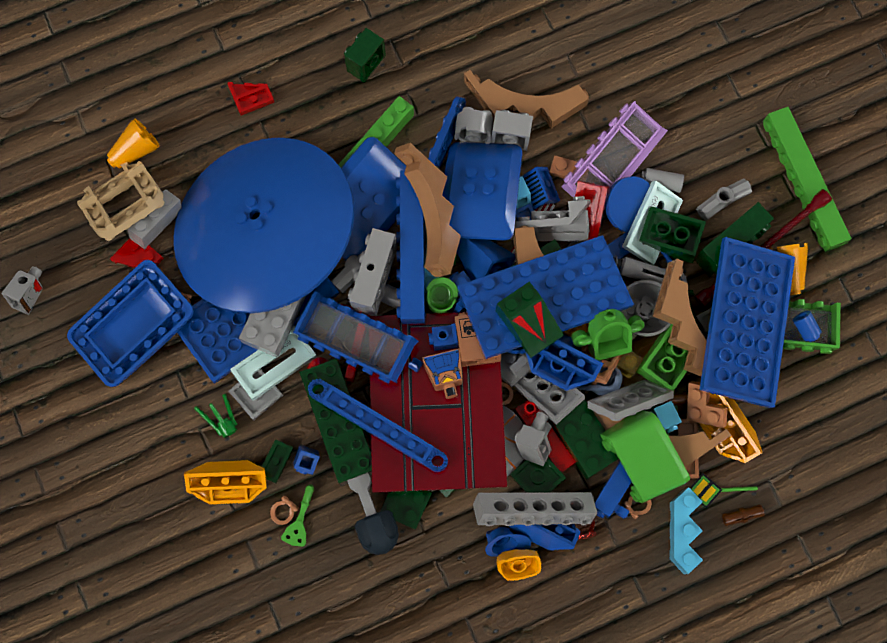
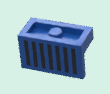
(541, 187)

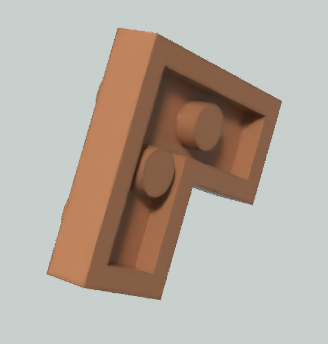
(701, 410)

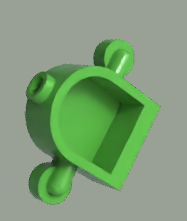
(608, 334)

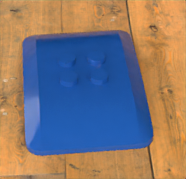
(373, 185)
(483, 189)
(130, 323)

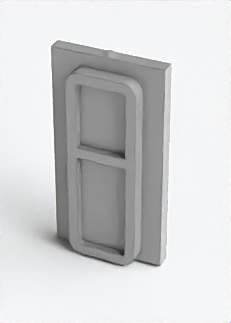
(572, 232)

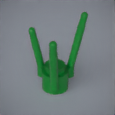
(226, 426)

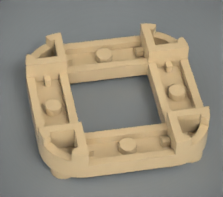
(93, 201)

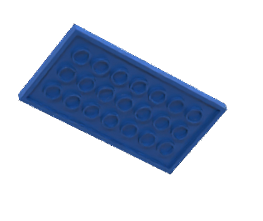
(571, 282)
(747, 323)
(215, 334)

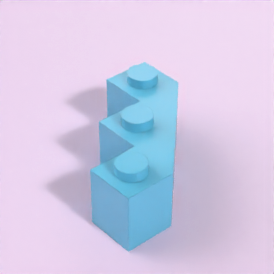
(684, 531)

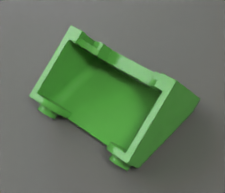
(646, 455)

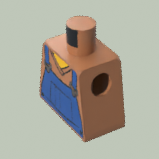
(444, 371)

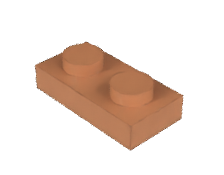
(562, 166)

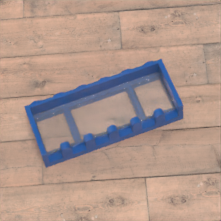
(354, 338)

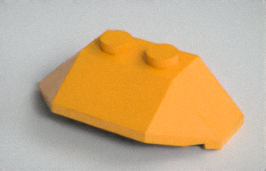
(743, 442)
(226, 481)

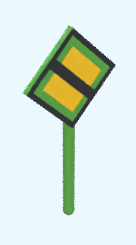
(708, 490)

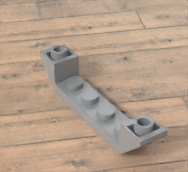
(575, 207)

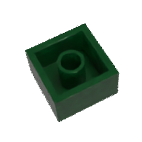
(364, 54)

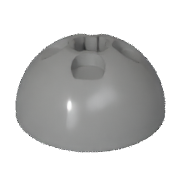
(644, 296)

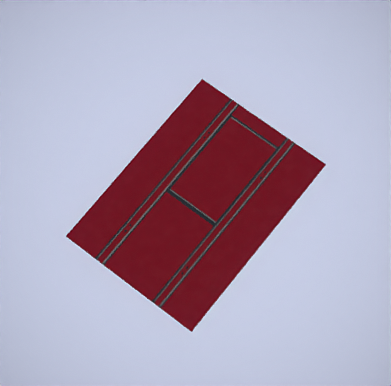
(462, 427)

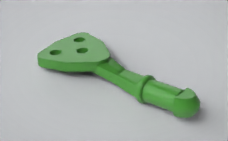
(299, 523)

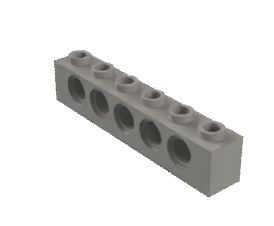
(534, 508)

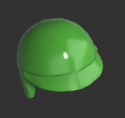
(441, 295)

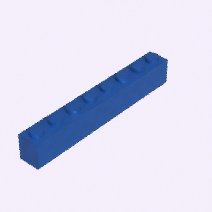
(410, 254)

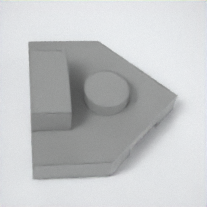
(513, 367)

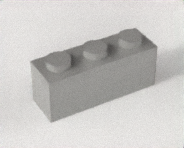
(150, 227)

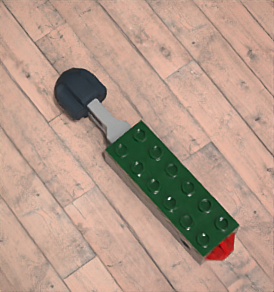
(350, 457)

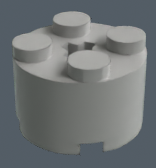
(474, 126)

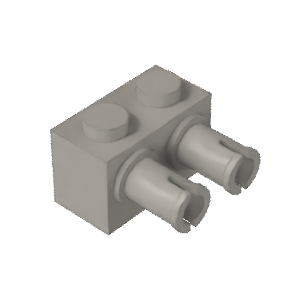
(533, 440)

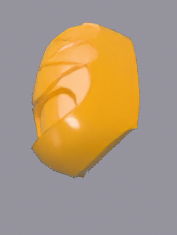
(518, 564)

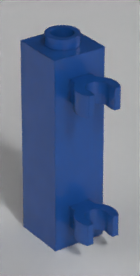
(612, 492)

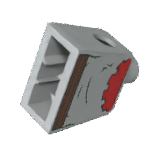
(23, 290)

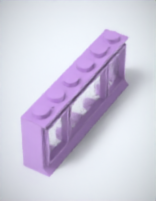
(618, 150)

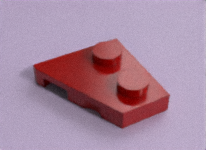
(250, 96)
(133, 254)

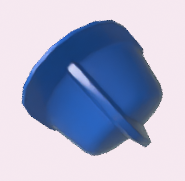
(503, 540)

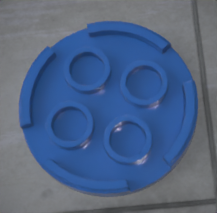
(625, 200)

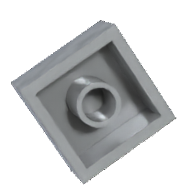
(512, 128)

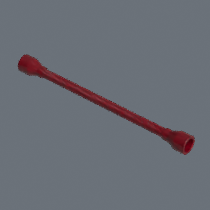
(819, 200)

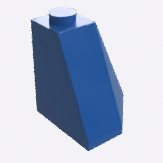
(483, 257)

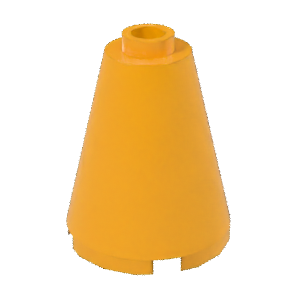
(132, 145)
(800, 264)

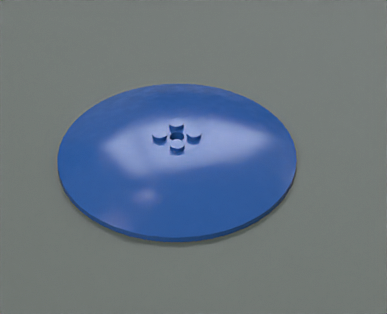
(283, 252)

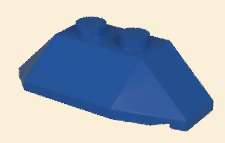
(564, 366)
(551, 536)

